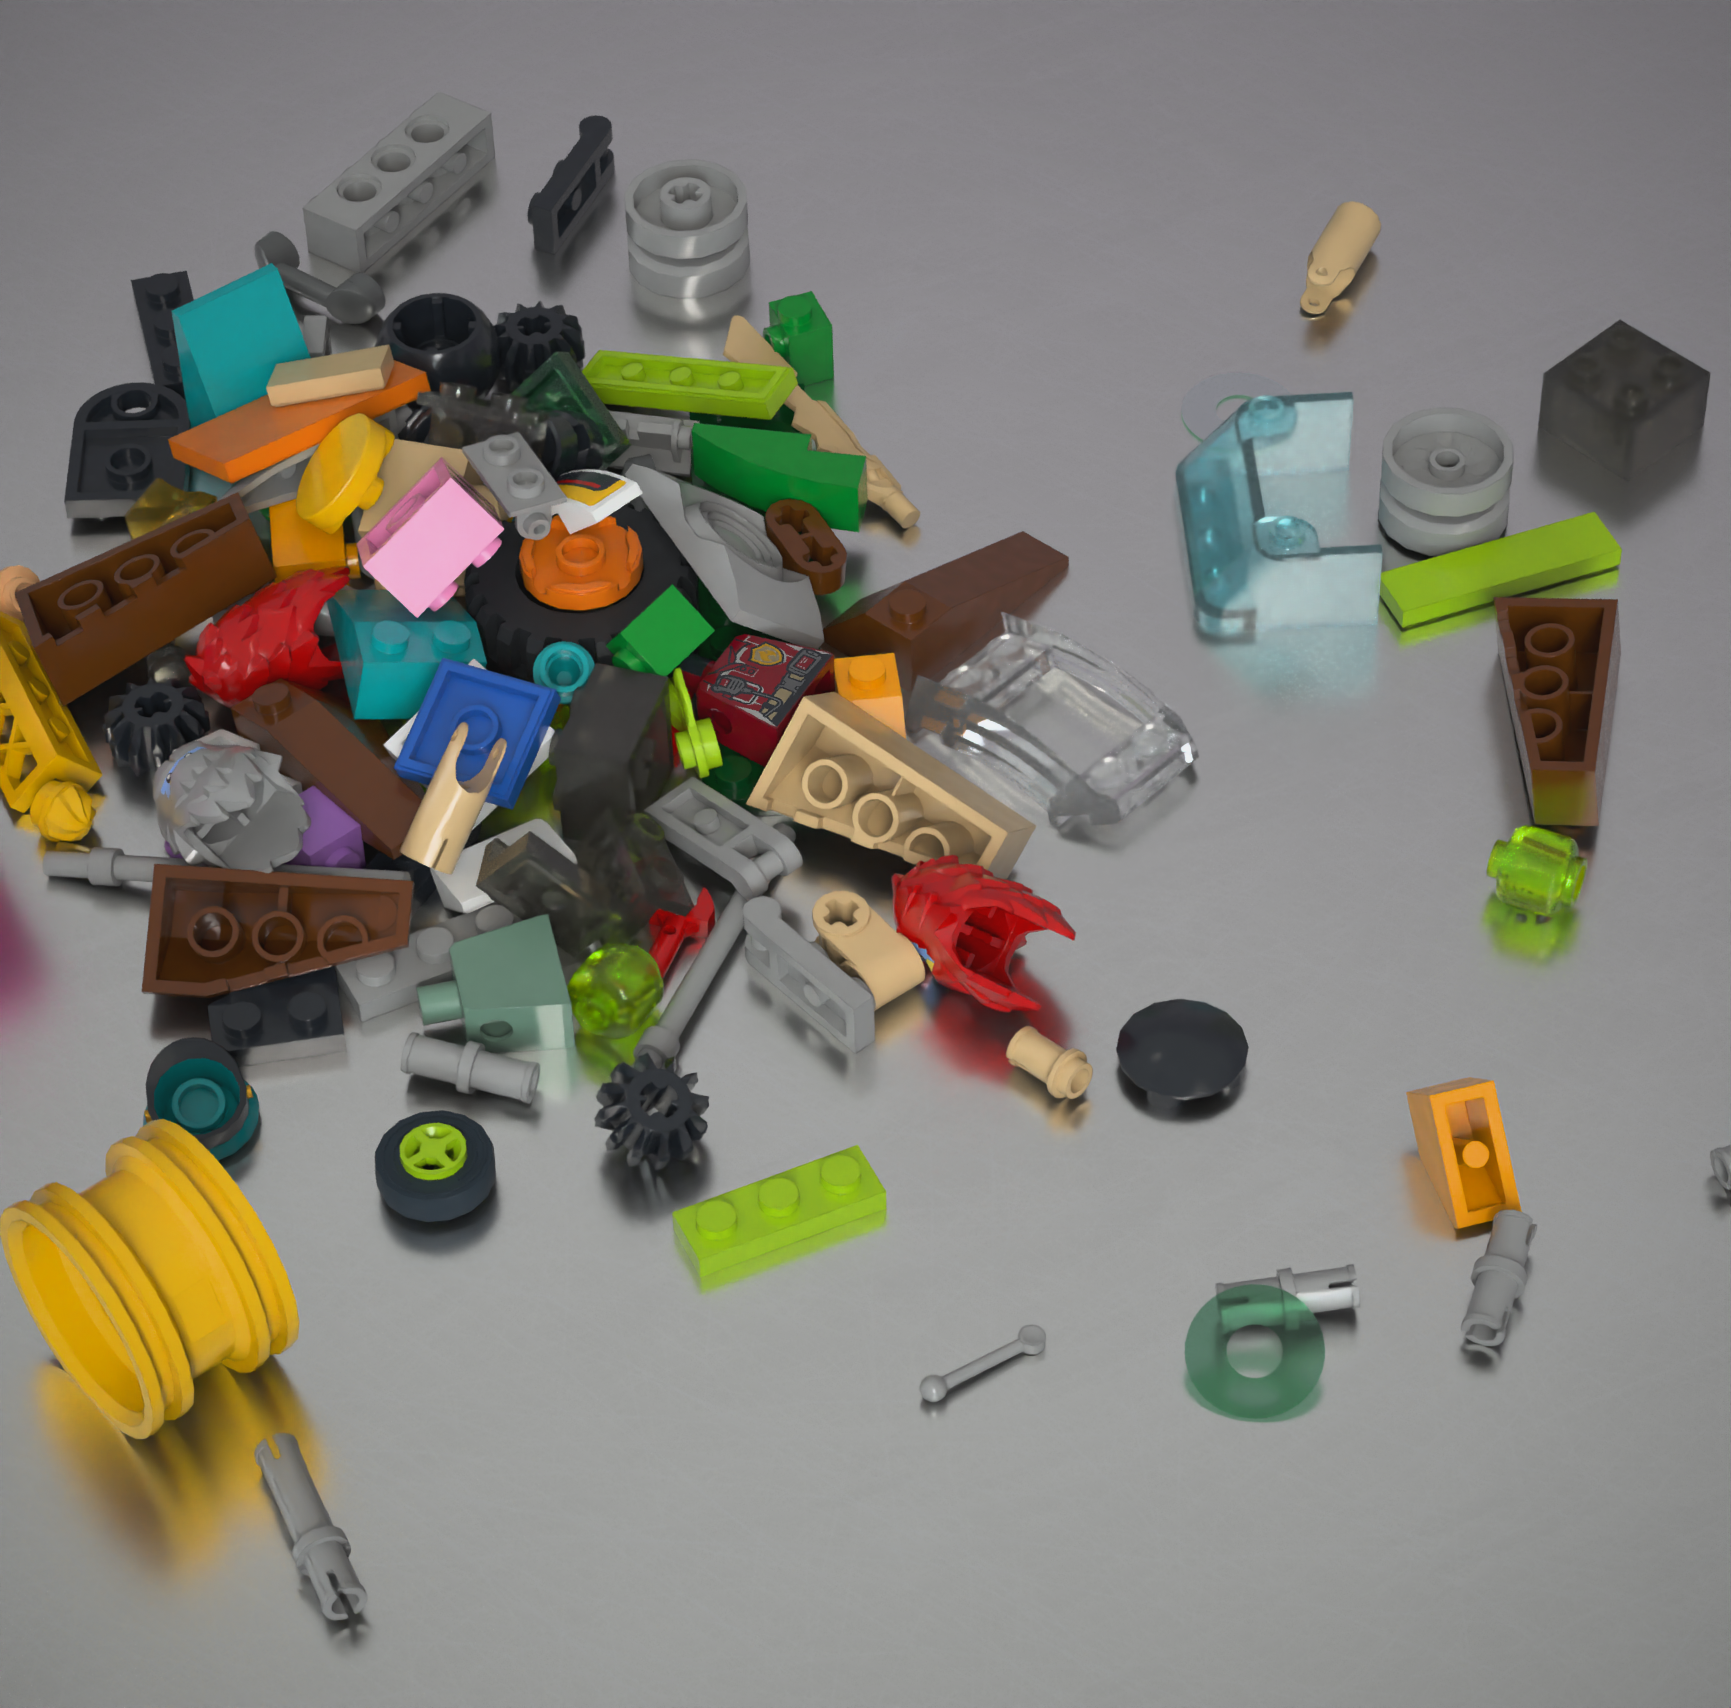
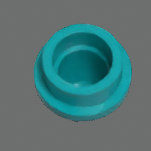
(563, 668)

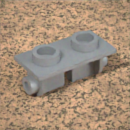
(661, 437)
(517, 482)

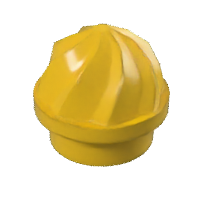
(62, 811)

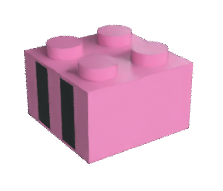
(431, 539)

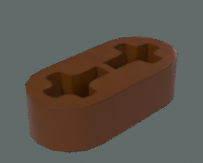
(817, 542)

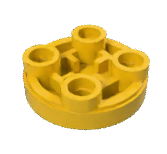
(344, 472)

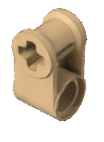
(866, 946)

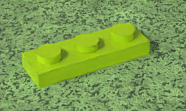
(779, 1210)

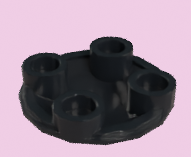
(1182, 1051)

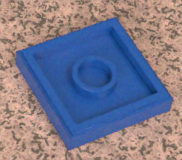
(493, 709)

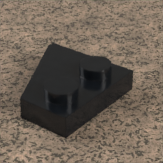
(280, 1019)

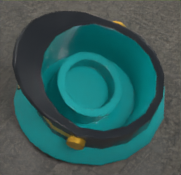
(204, 1093)

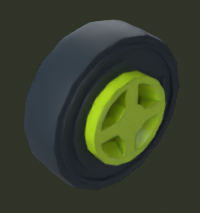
(435, 1166)

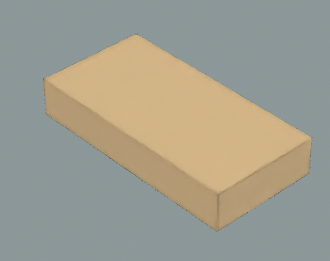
(330, 376)

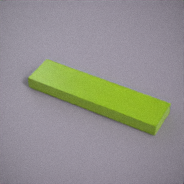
(690, 384)
(1499, 569)

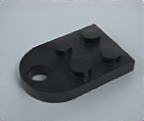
(122, 452)

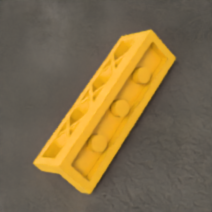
(39, 723)

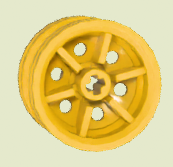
(150, 1277)

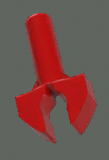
(677, 927)

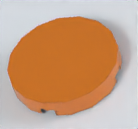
(582, 567)

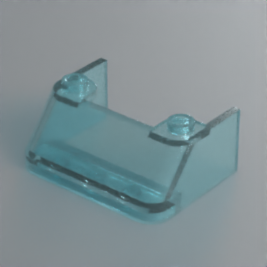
(1259, 568)

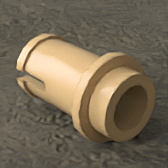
(1061, 1069)

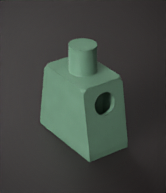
(505, 990)

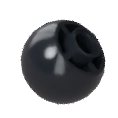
(444, 339)

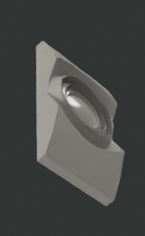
(733, 558)

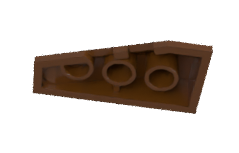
(945, 608)
(335, 754)
(250, 927)

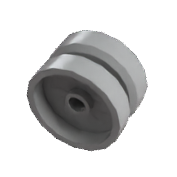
(687, 228)
(1445, 480)

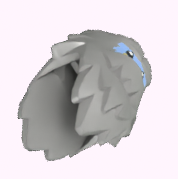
(228, 807)

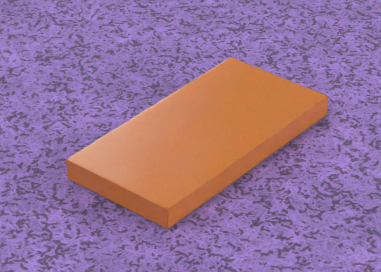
(266, 434)

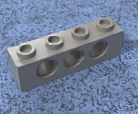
(399, 182)

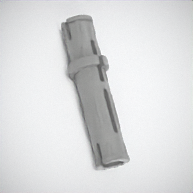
(319, 1546)

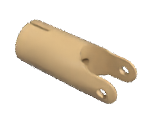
(1339, 254)
(450, 807)

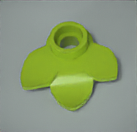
(695, 739)

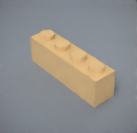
(883, 792)

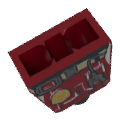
(756, 690)

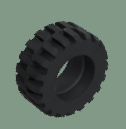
(519, 626)

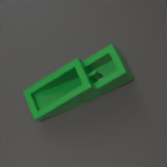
(777, 466)

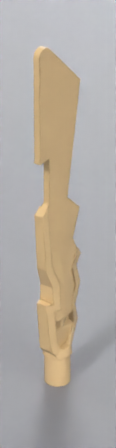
(821, 421)

